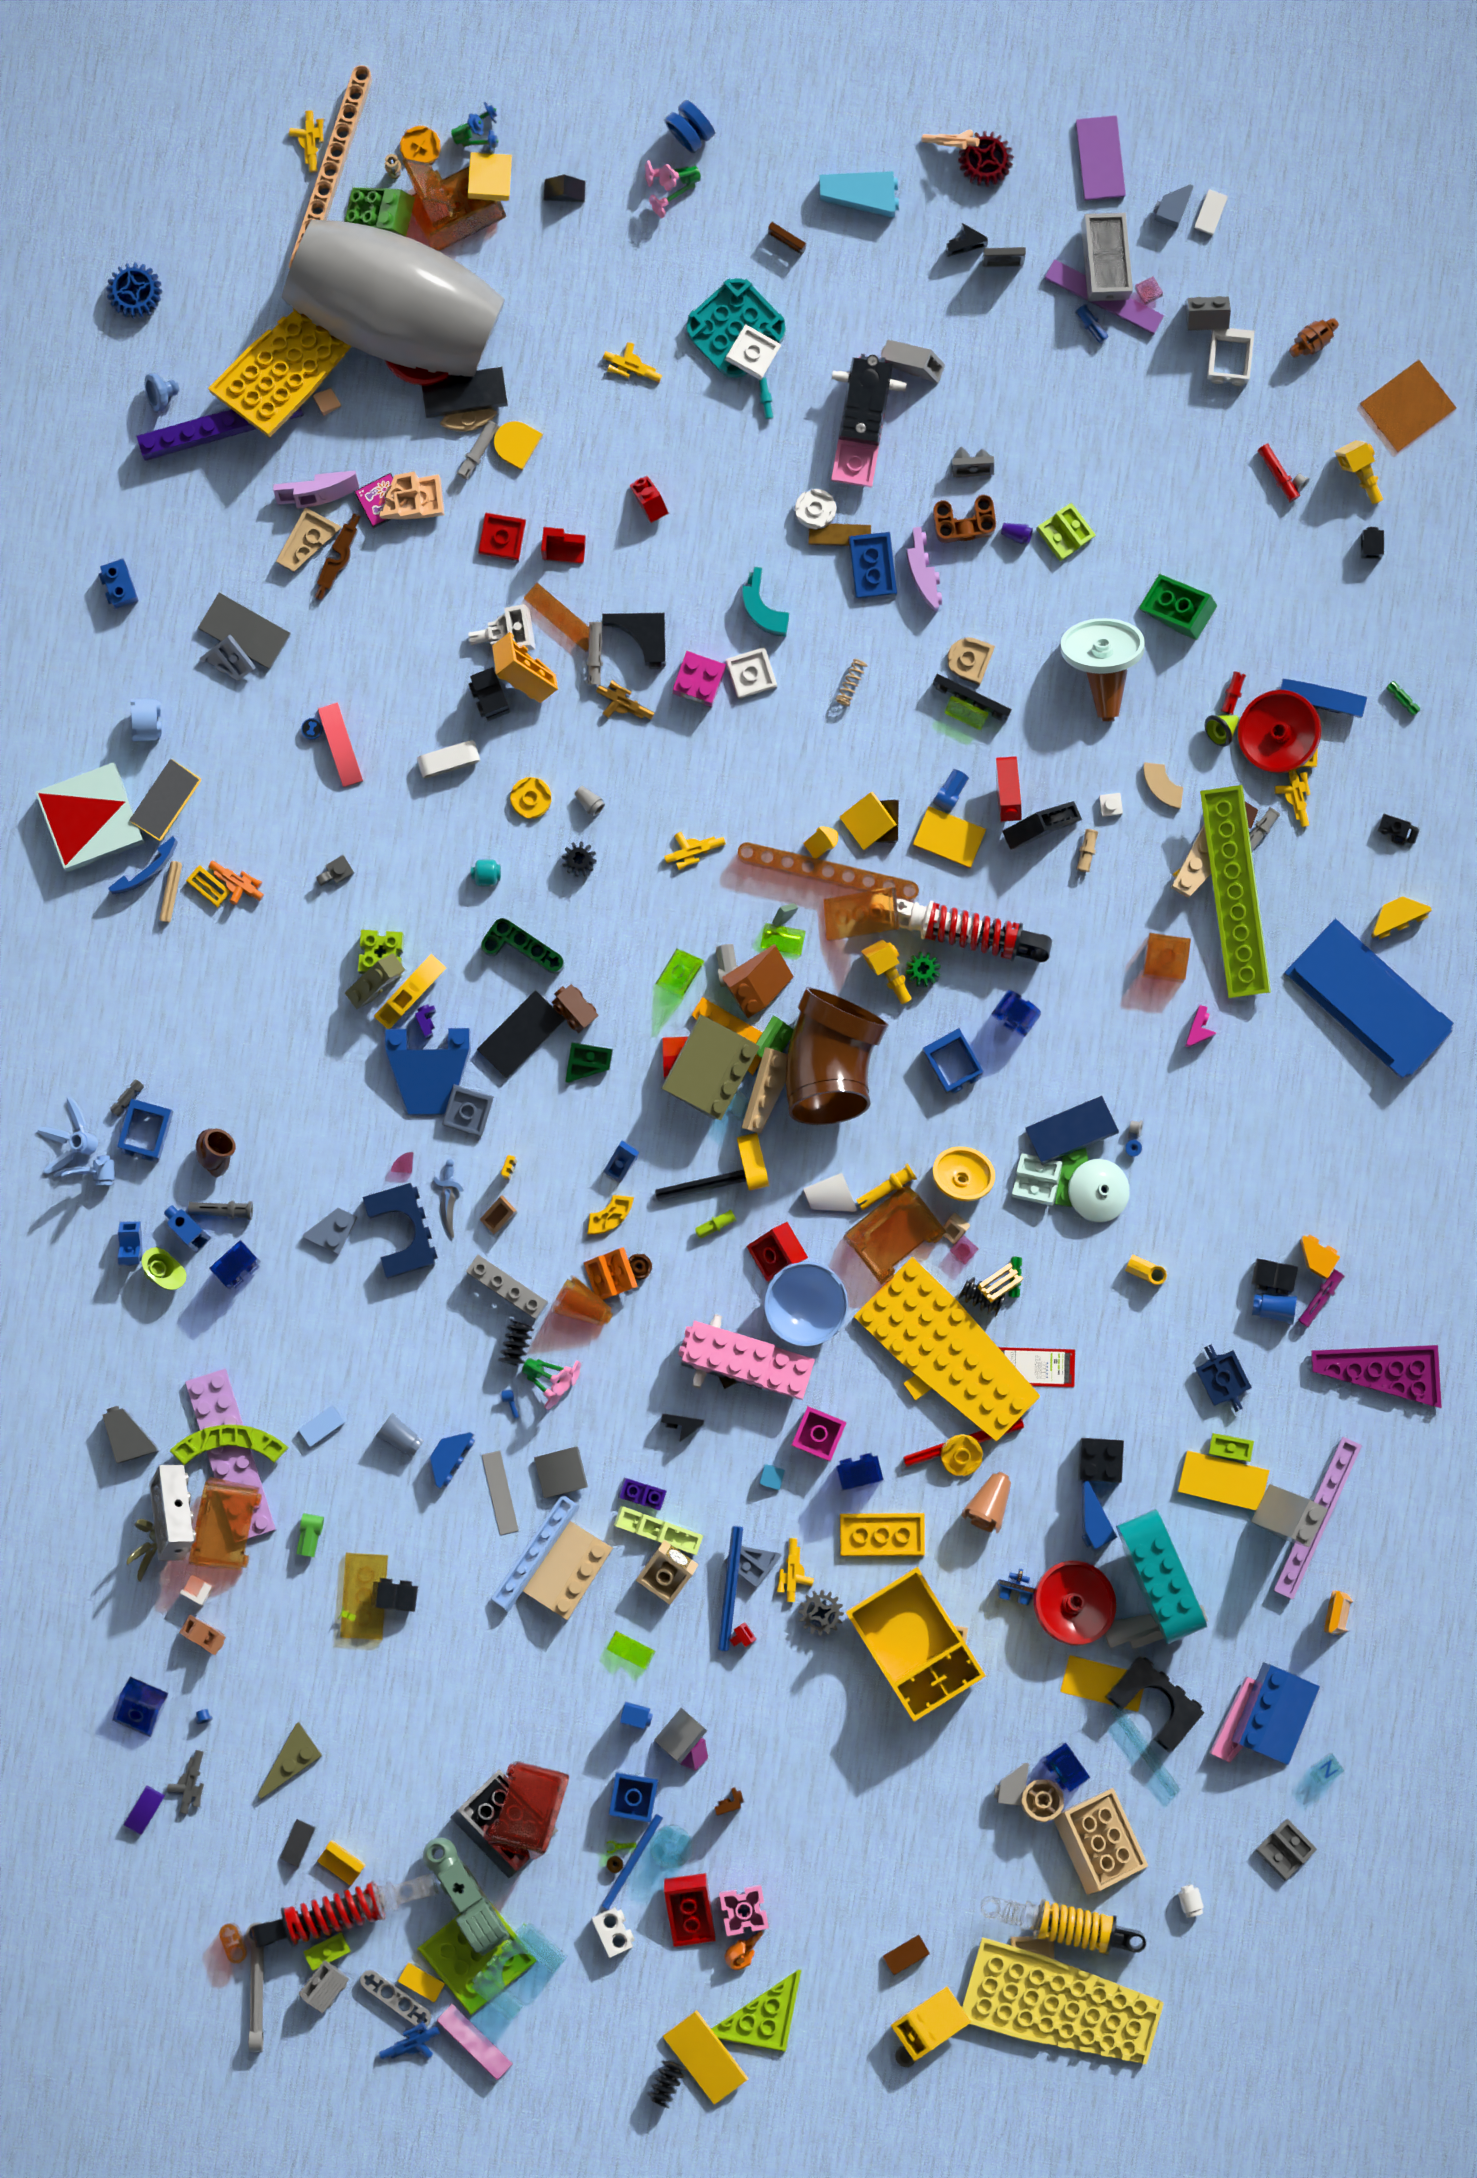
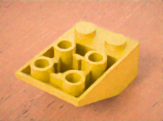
(930, 2023)

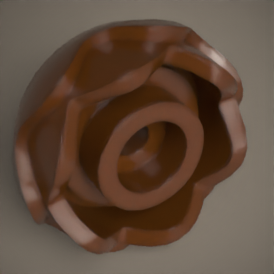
(646, 1266)

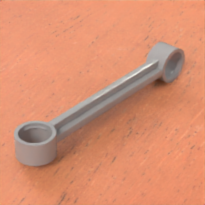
(256, 1995)

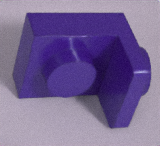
(425, 1024)

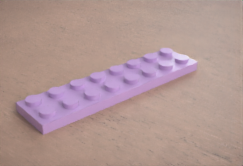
(216, 1405)

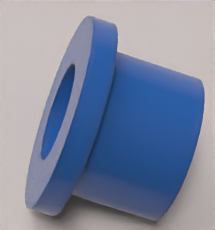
(1136, 1144)
(203, 1716)

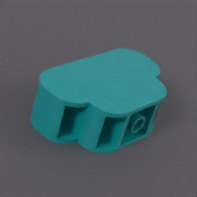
(1161, 1576)

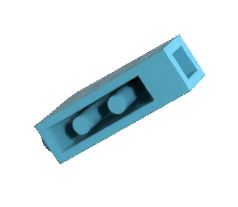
(861, 191)

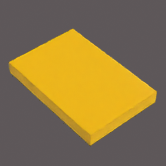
(489, 176)
(949, 837)

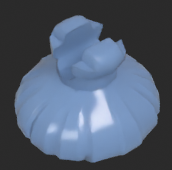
(158, 391)

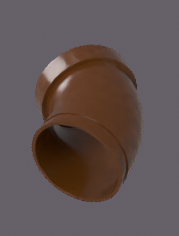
(830, 1059)

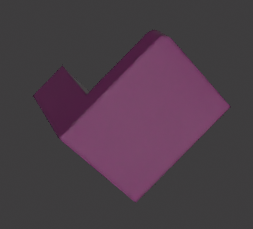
(696, 1756)

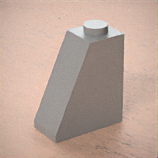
(913, 360)

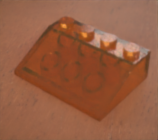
(470, 214)

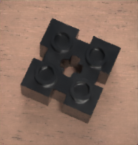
(491, 697)

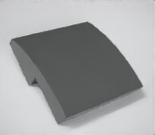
(561, 1472)
(680, 1735)
(1285, 1849)

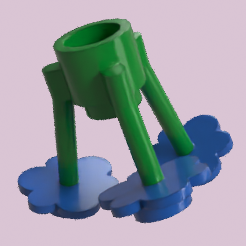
(463, 133)

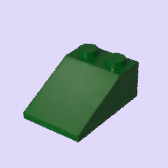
(1179, 606)

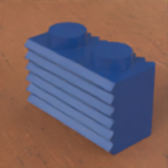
(636, 1715)

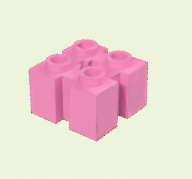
(732, 1902)

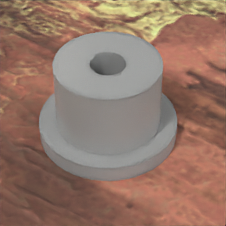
(1300, 481)
(1136, 1127)

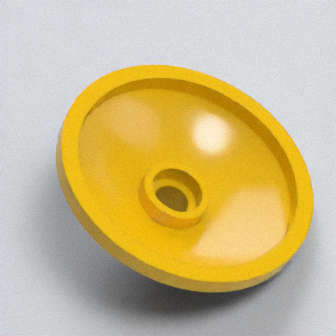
(966, 1166)

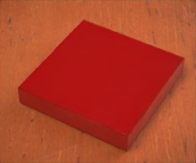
(502, 536)

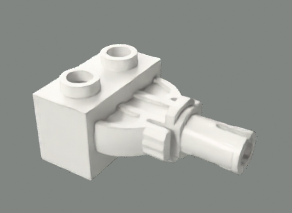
(515, 620)

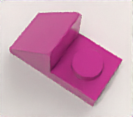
(1197, 1033)

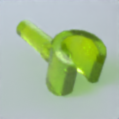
(620, 1845)

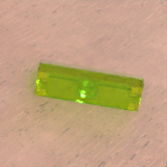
(966, 713)
(785, 938)

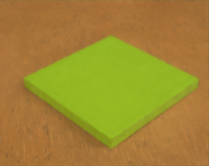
(459, 1963)

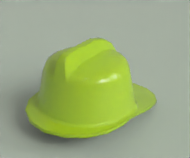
(163, 1269)

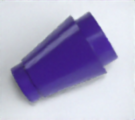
(1018, 532)

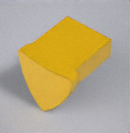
(821, 841)

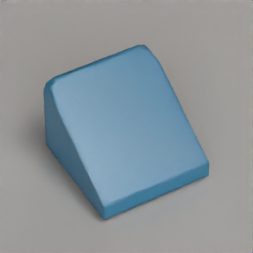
(772, 1477)

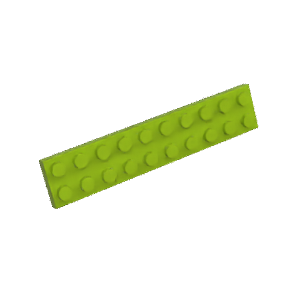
(1235, 891)

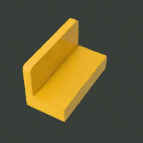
(341, 1862)

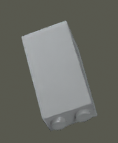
(1289, 1516)

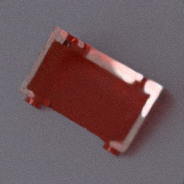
(529, 1809)

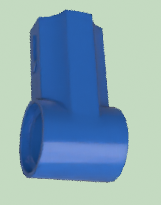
(948, 794)

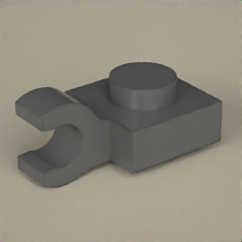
(337, 869)

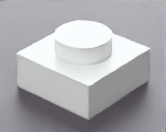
(1111, 804)

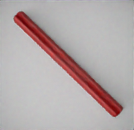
(935, 1451)

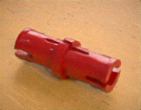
(1233, 693)

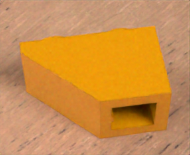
(1318, 1258)

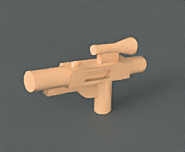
(961, 141)

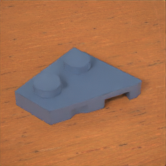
(229, 658)
(332, 1230)
(755, 1564)

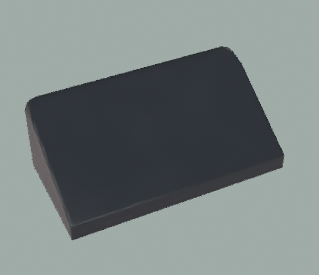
(298, 1843)

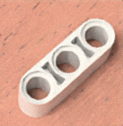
(448, 759)

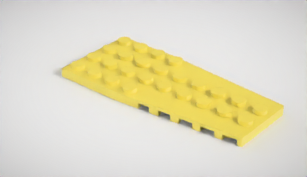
(1058, 2004)

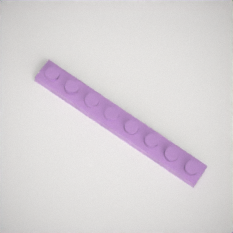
(1327, 1497)

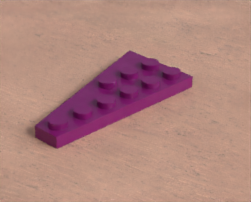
(1399, 1371)

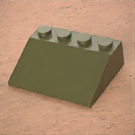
(710, 1067)

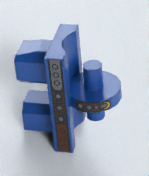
(1006, 1587)

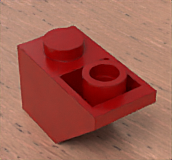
(649, 499)

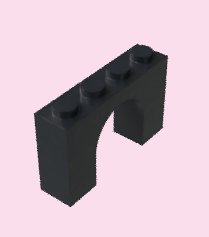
(1183, 1710)

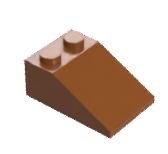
(758, 980)

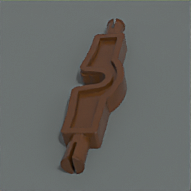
(333, 567)

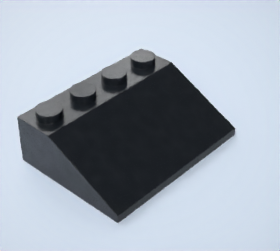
(478, 1814)

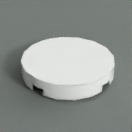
(815, 509)

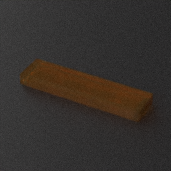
(559, 615)

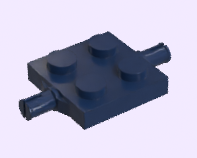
(1223, 1378)

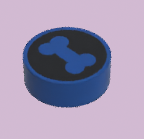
(311, 729)

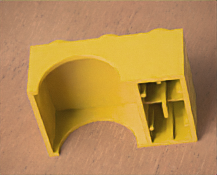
(915, 1644)

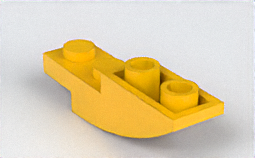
(409, 991)

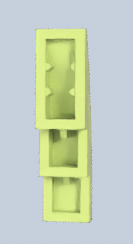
(658, 1530)

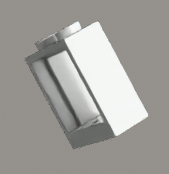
(1231, 335)

